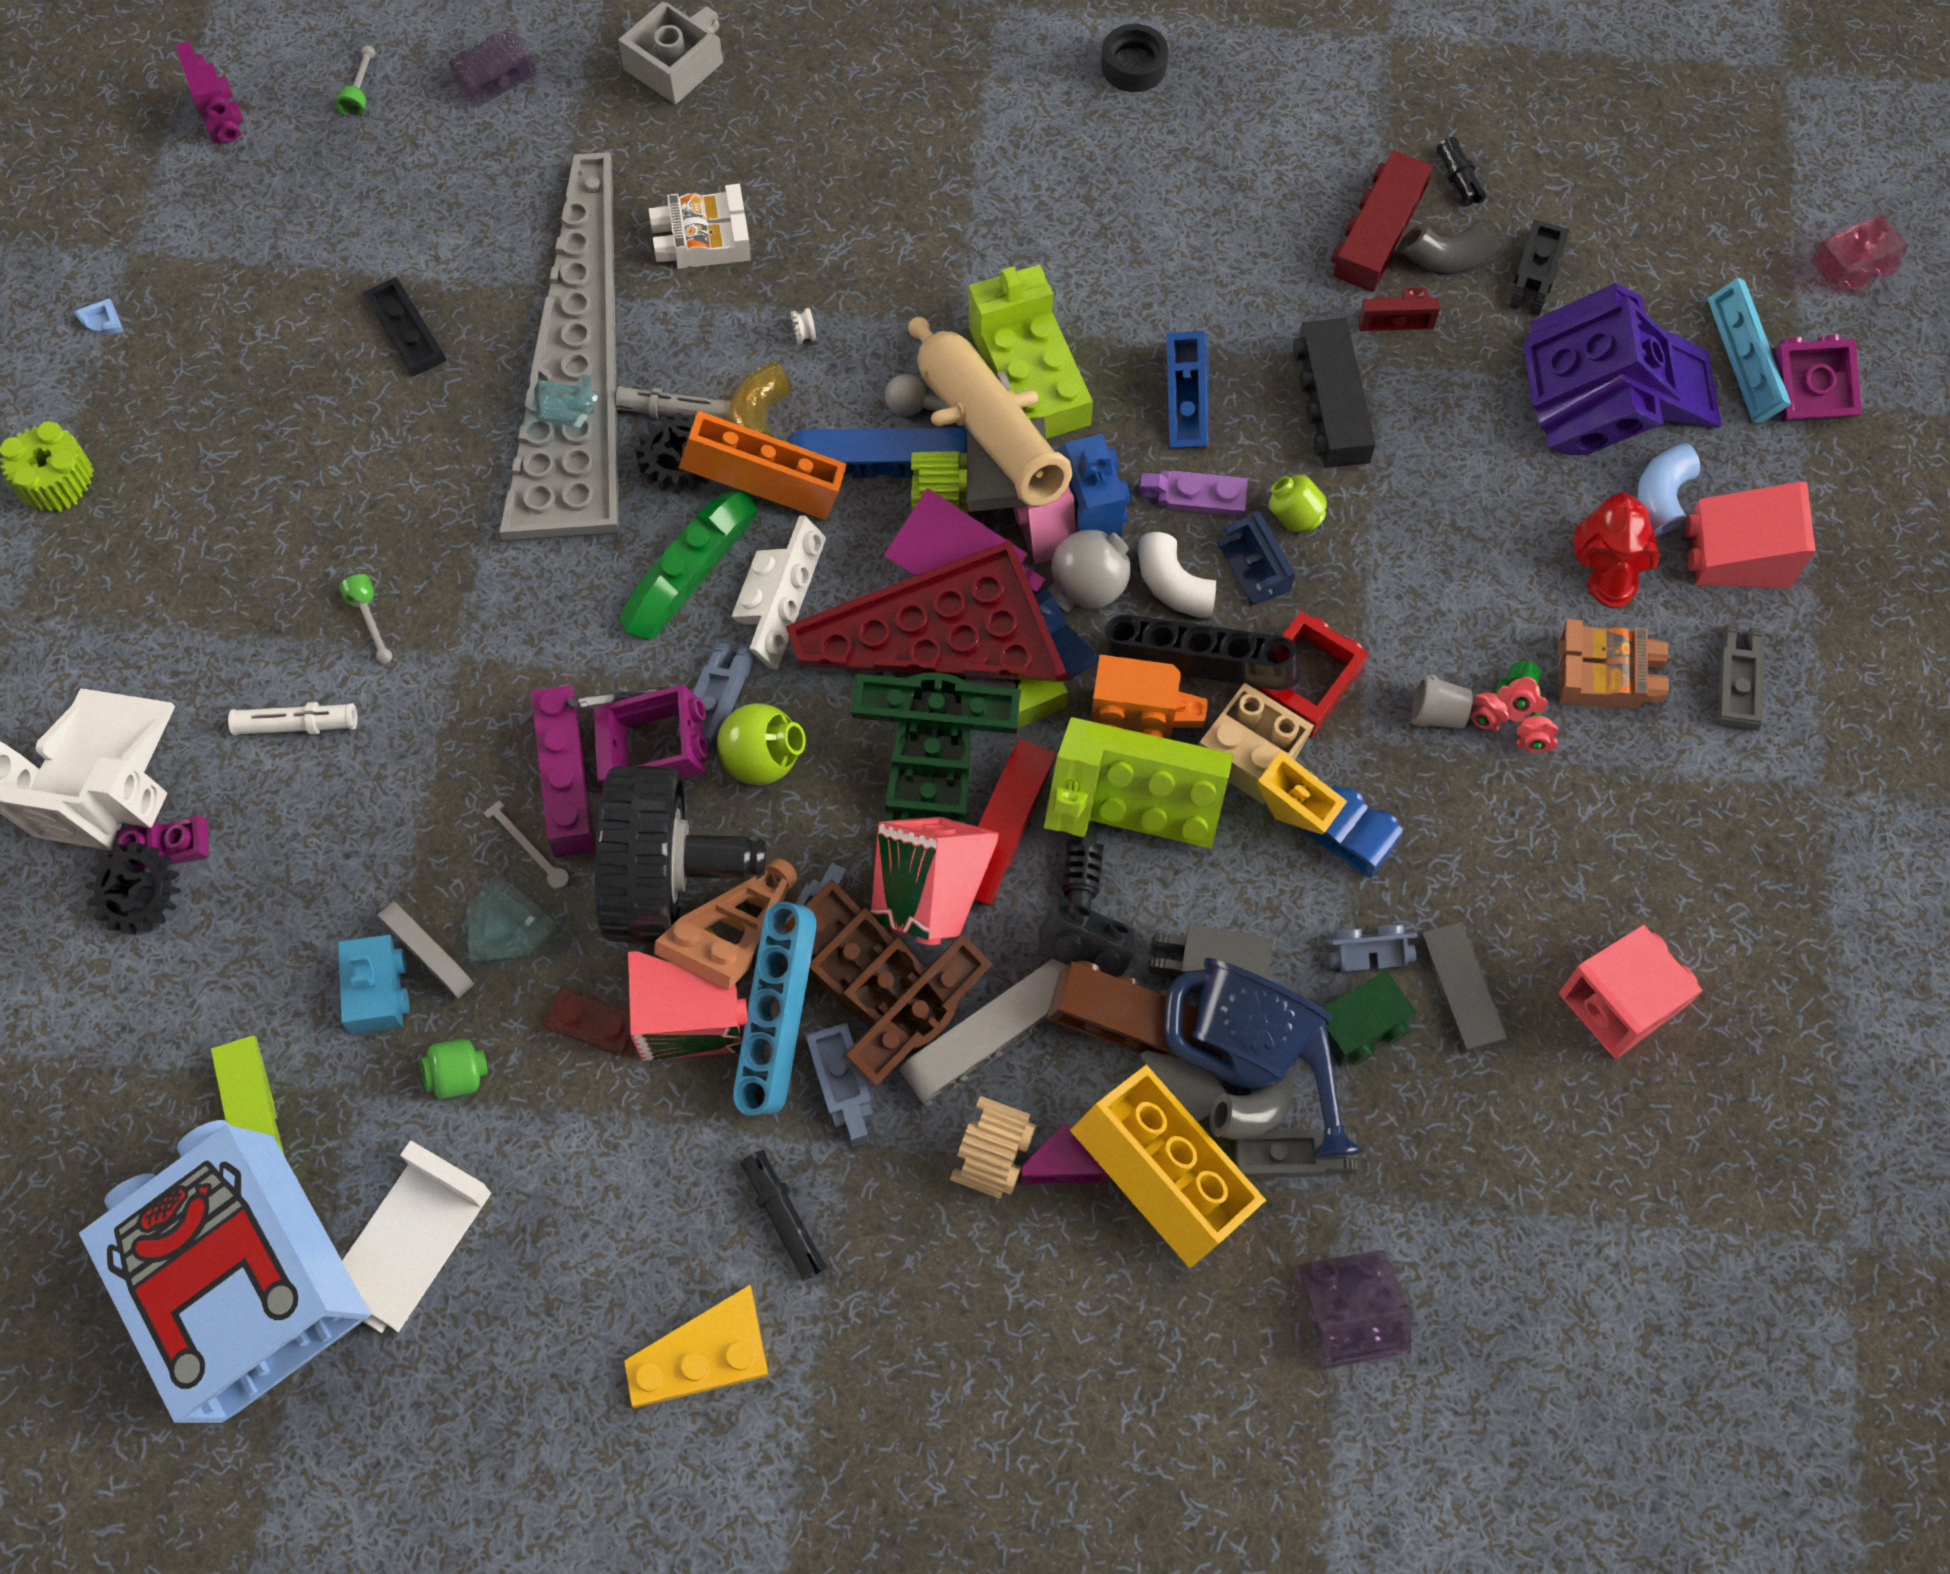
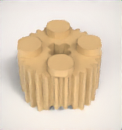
(993, 1147)

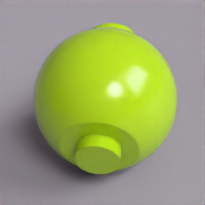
(759, 744)

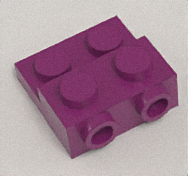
(211, 95)
(1819, 378)

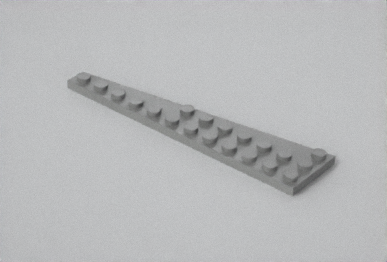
(565, 472)

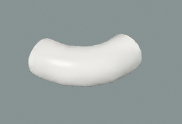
(1170, 581)

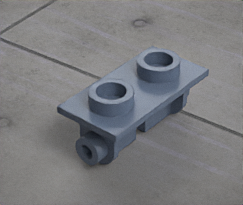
(1388, 945)

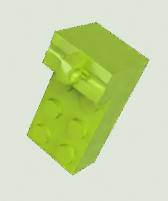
(1020, 336)
(1136, 784)

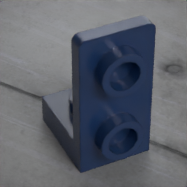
(1072, 649)

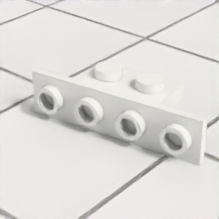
(777, 589)

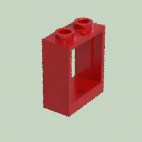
(1341, 648)

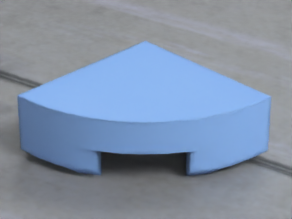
(100, 317)

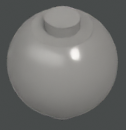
(1089, 570)

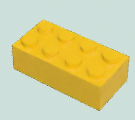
(1167, 1165)

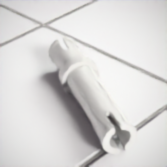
(308, 718)

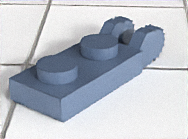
(721, 687)

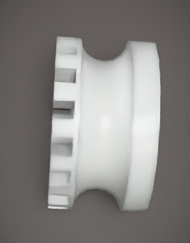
(803, 325)

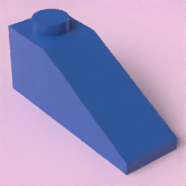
(1188, 389)

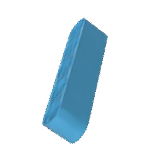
(790, 993)

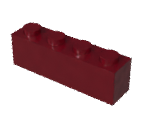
(1382, 221)

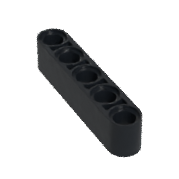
(1207, 651)

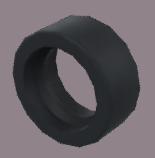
(1131, 78)

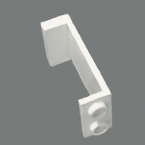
(412, 1235)

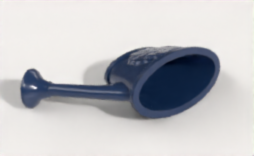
(1259, 1035)

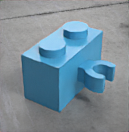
(372, 984)

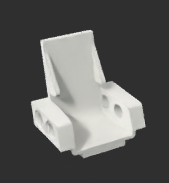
(89, 772)

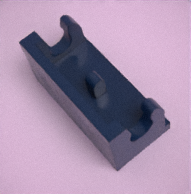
(1256, 559)

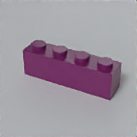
(563, 772)

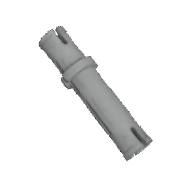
(660, 403)

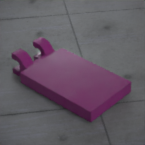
(942, 534)

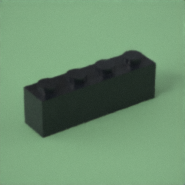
(1335, 393)

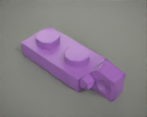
(1196, 492)

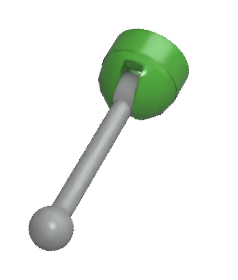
(353, 95)
(358, 592)

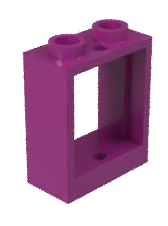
(615, 717)

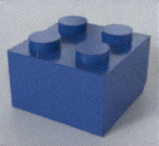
(1096, 486)

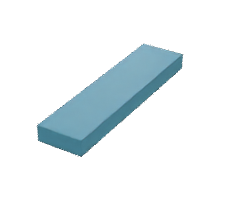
(1748, 351)

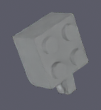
(672, 50)

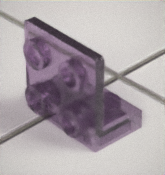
(1356, 1309)

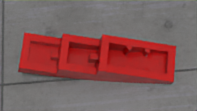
(1012, 809)

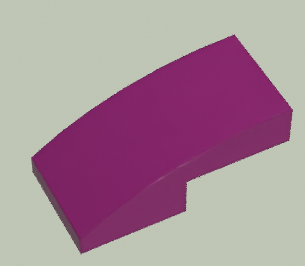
(180, 840)

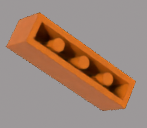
(762, 465)

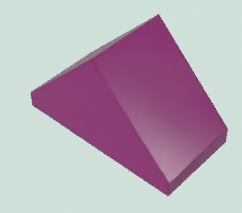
(1062, 1161)

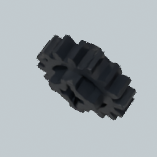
(658, 457)
(120, 877)

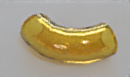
(756, 395)

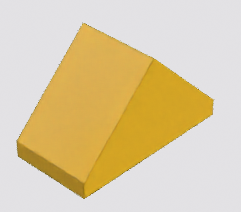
(1298, 795)

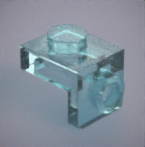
(565, 402)

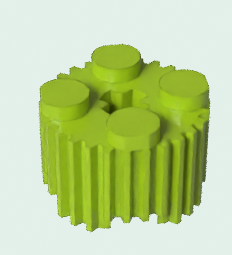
(46, 467)
(943, 474)

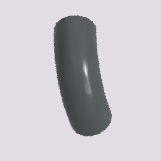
(1451, 253)
(1252, 1114)

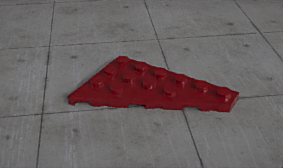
(951, 620)

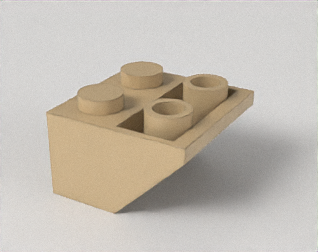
(1255, 731)

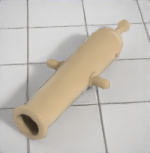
(990, 414)

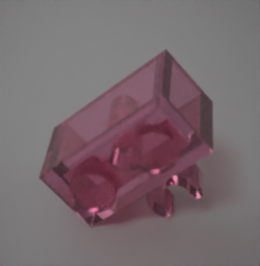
(1859, 254)

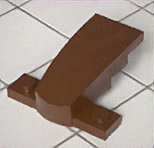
(884, 981)

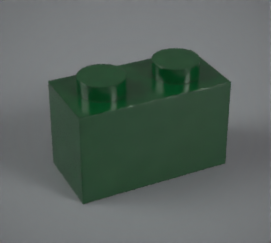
(1367, 1018)

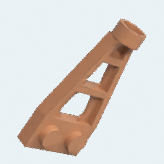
(712, 956)

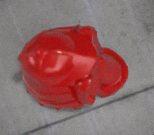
(1618, 546)

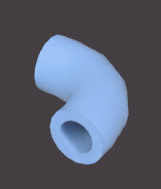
(1661, 483)

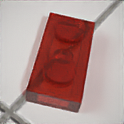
(589, 1021)

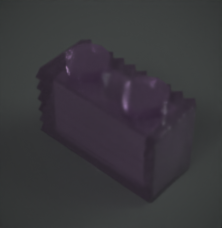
(492, 67)

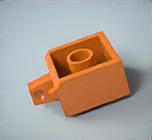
(1144, 697)

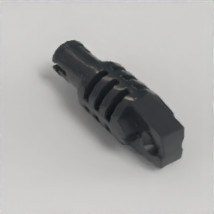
(1083, 867)

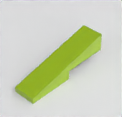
(245, 1087)

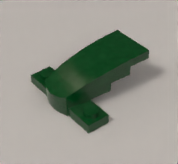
(932, 737)

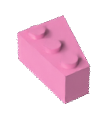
(1047, 525)

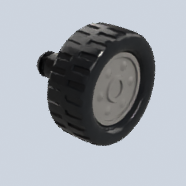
(648, 853)

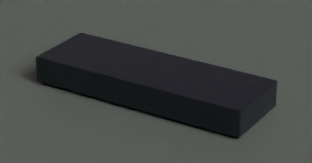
(404, 326)

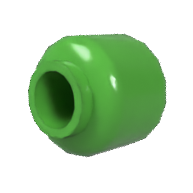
(453, 1068)

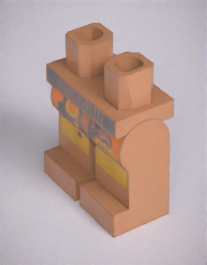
(1610, 666)

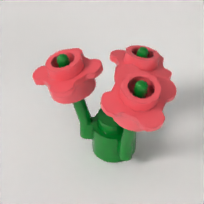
(1522, 697)

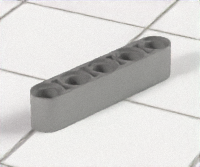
(982, 1035)

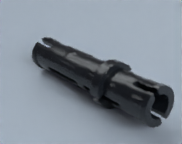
(775, 1200)

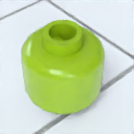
(1297, 503)

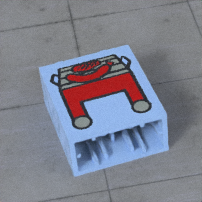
(221, 1272)

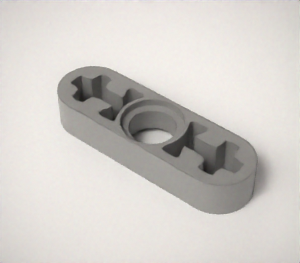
(423, 946)

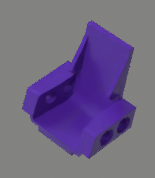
(1612, 373)

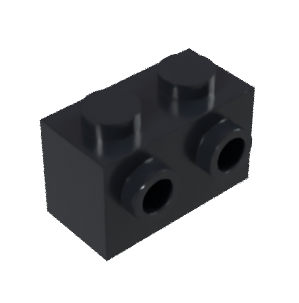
(1081, 934)

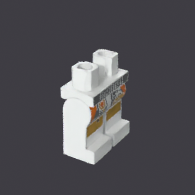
(704, 229)

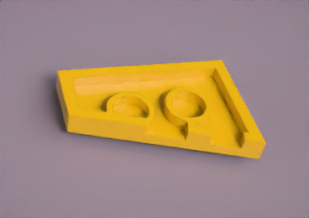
(702, 1355)

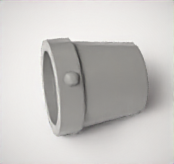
(1440, 703)

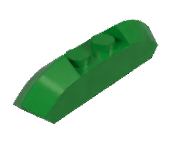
(687, 563)

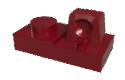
(1409, 313)

